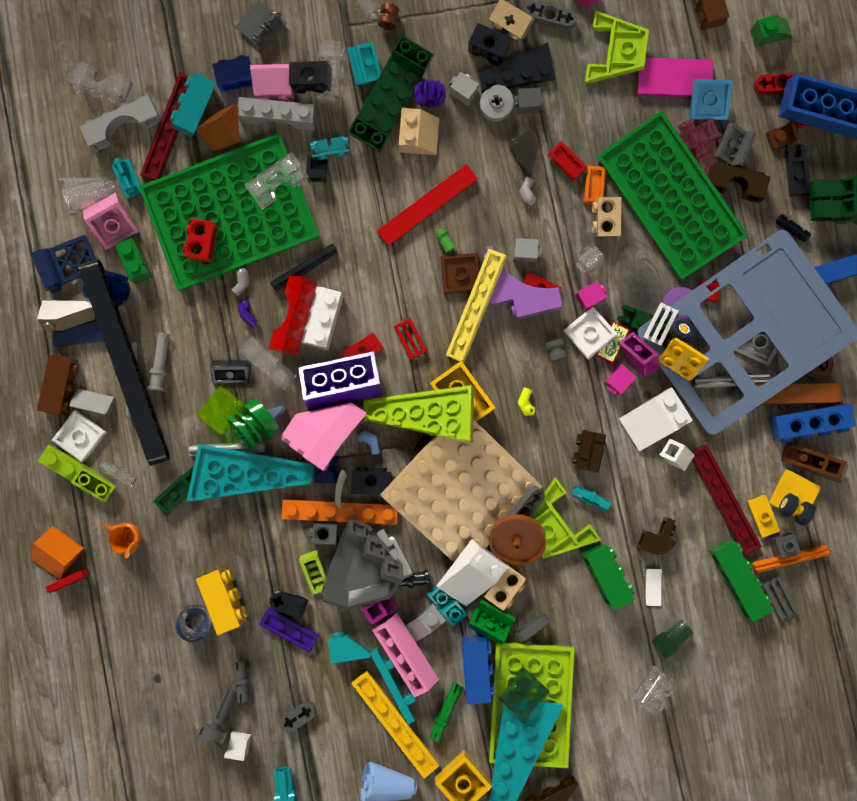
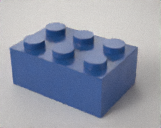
(477, 669)

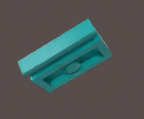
(364, 63)

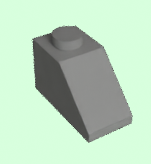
(425, 622)

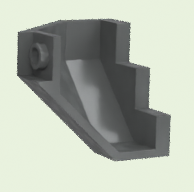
(360, 569)

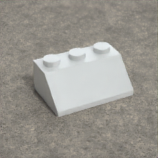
(322, 318)

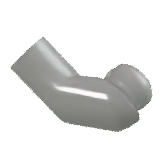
(525, 192)
(243, 281)

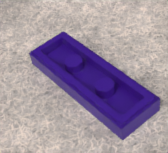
(289, 629)

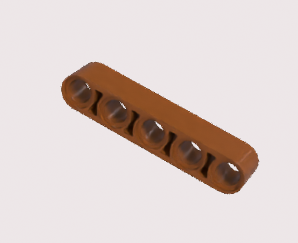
(807, 394)

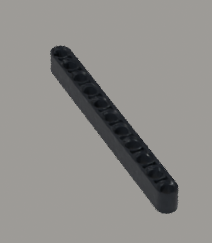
(124, 362)

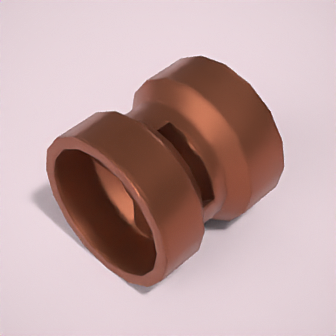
(388, 17)

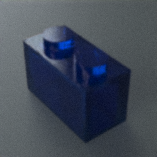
(233, 73)

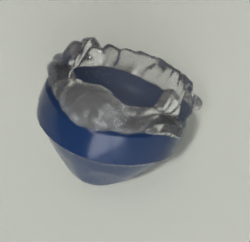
(193, 623)

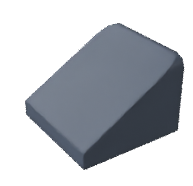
(277, 412)

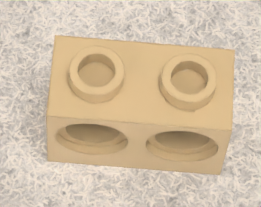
(613, 217)
(510, 590)

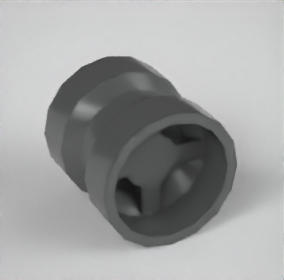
(556, 352)

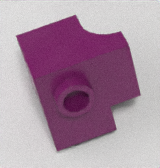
(380, 610)

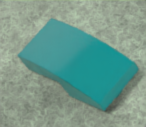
(447, 605)

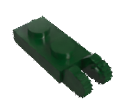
(639, 318)
(174, 494)

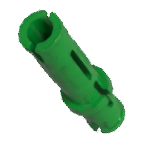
(442, 719)

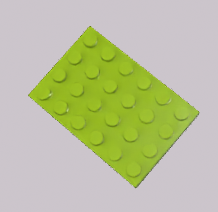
(554, 669)

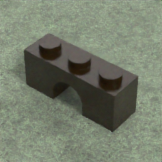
(753, 184)

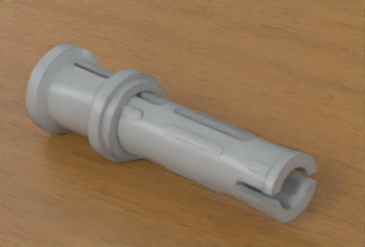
(158, 372)

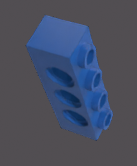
(842, 416)

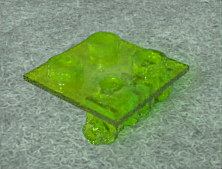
(219, 408)

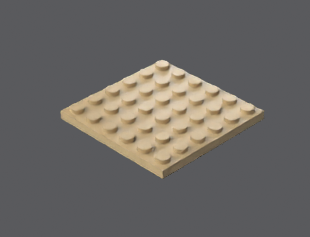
(459, 490)

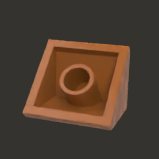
(221, 128)

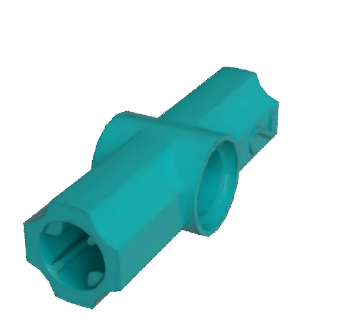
(284, 785)

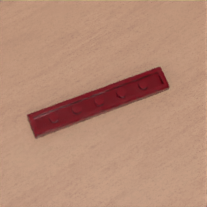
(165, 135)
(725, 499)

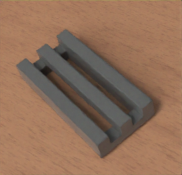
(787, 613)

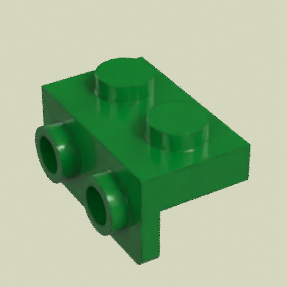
(491, 622)

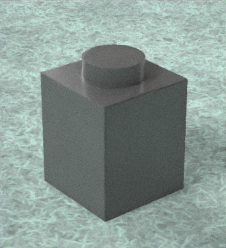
(528, 101)

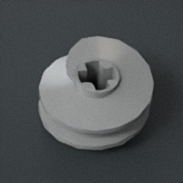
(502, 97)

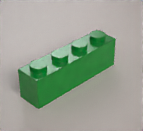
(741, 580)

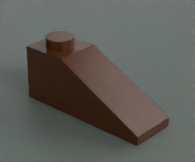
(815, 462)

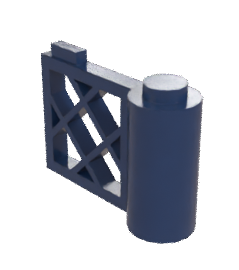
(49, 268)

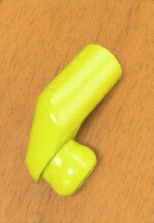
(524, 403)

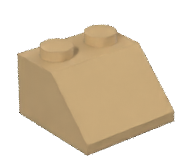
(418, 132)

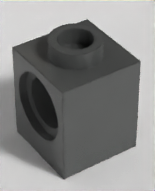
(332, 530)
(784, 545)

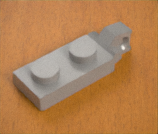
(396, 552)

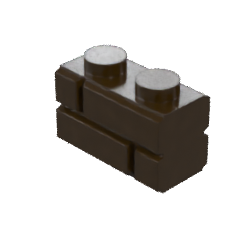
(589, 451)

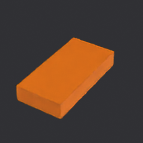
(594, 183)

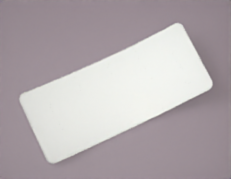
(342, 476)
(653, 587)

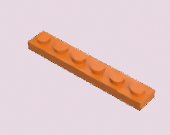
(331, 512)

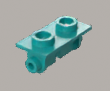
(323, 150)
(126, 177)

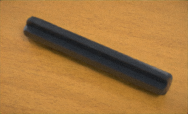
(304, 266)

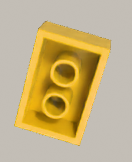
(458, 377)
(222, 600)

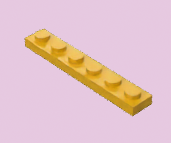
(395, 724)

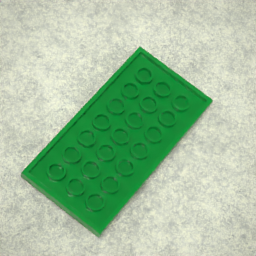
(672, 195)

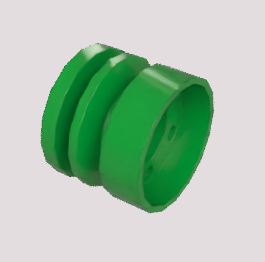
(250, 426)

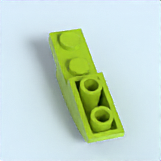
(77, 473)

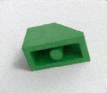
(770, 30)

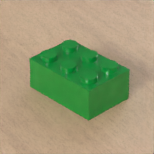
(608, 576)

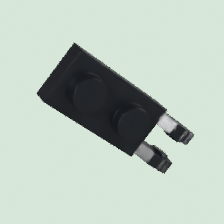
(797, 171)

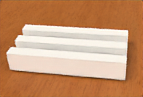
(667, 309)

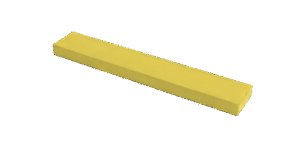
(476, 305)

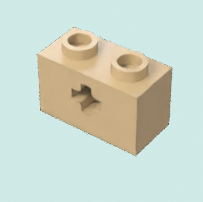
(522, 20)

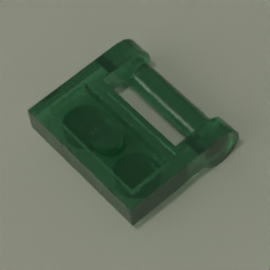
(517, 692)

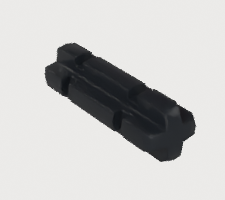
(793, 228)

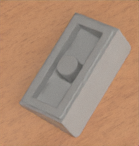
(92, 402)

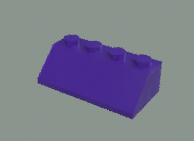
(340, 381)

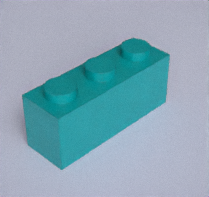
(192, 104)

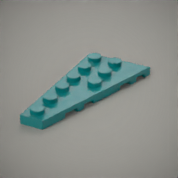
(231, 472)
(519, 748)

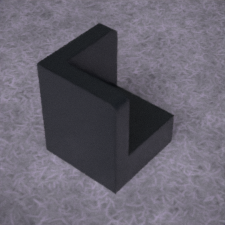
(316, 169)

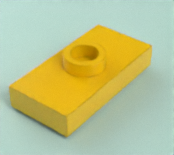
(763, 516)

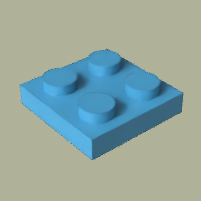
(710, 99)

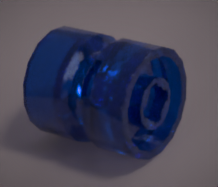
(327, 476)

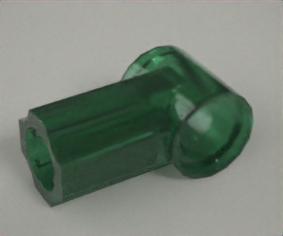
(668, 642)

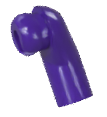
(245, 315)

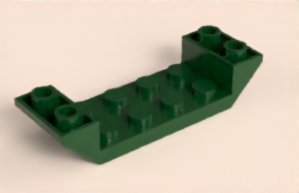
(390, 93)

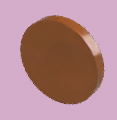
(517, 540)

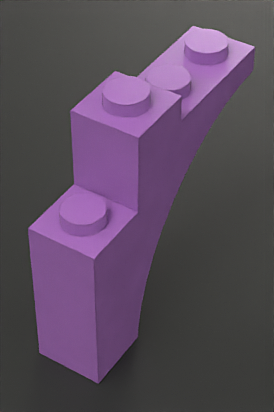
(527, 299)

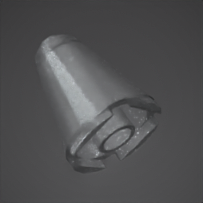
(84, 191)

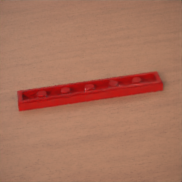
(427, 205)

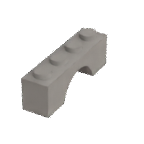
(257, 111)
(99, 131)

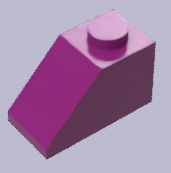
(639, 354)

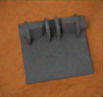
(261, 24)

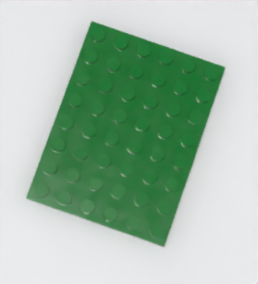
(218, 194)

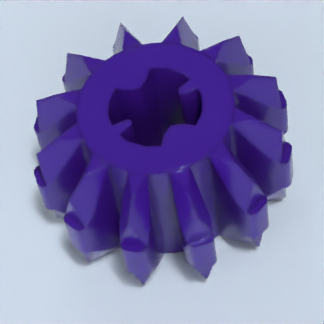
(430, 93)

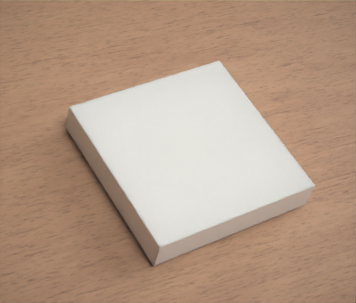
(590, 333)
(79, 436)

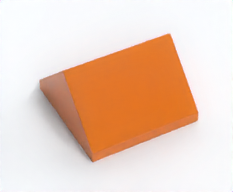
(55, 552)

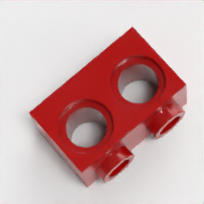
(206, 241)

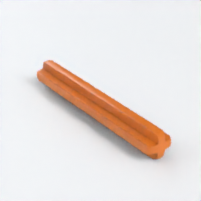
(805, 555)

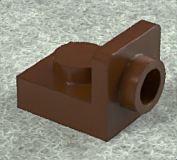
(783, 136)

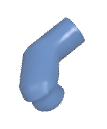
(371, 439)

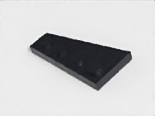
(522, 70)

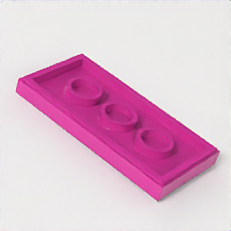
(672, 76)

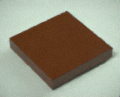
(459, 272)

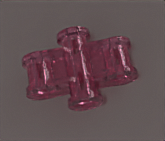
(699, 136)

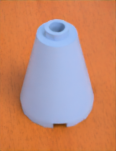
(386, 784)

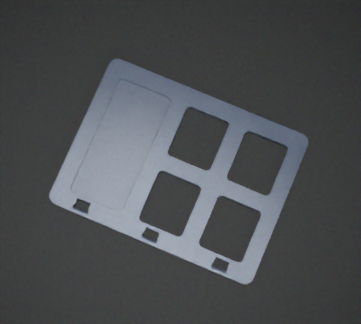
(786, 304)

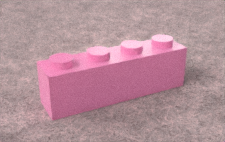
(405, 655)

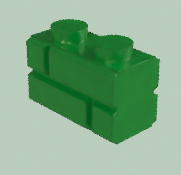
(133, 261)

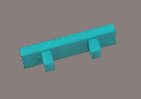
(403, 701)

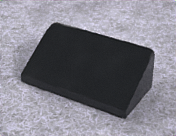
(230, 371)

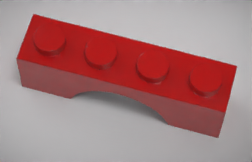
(300, 295)

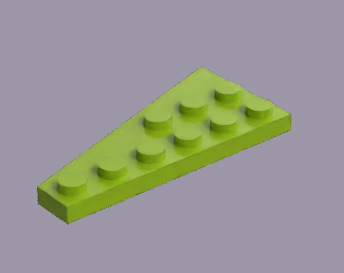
(434, 412)

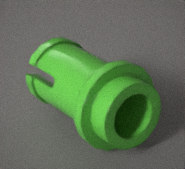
(445, 240)

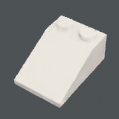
(655, 419)
(472, 573)

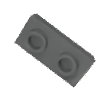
(734, 145)

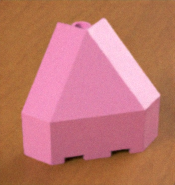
(322, 431)

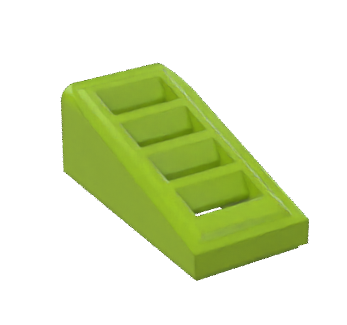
(314, 555)

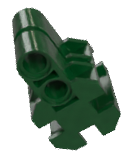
(834, 200)

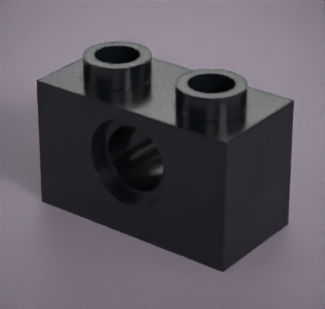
(484, 35)
(301, 71)
(359, 484)

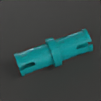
(591, 498)

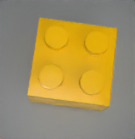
(463, 779)

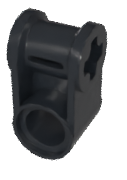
(293, 604)

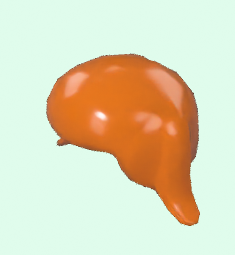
(124, 538)

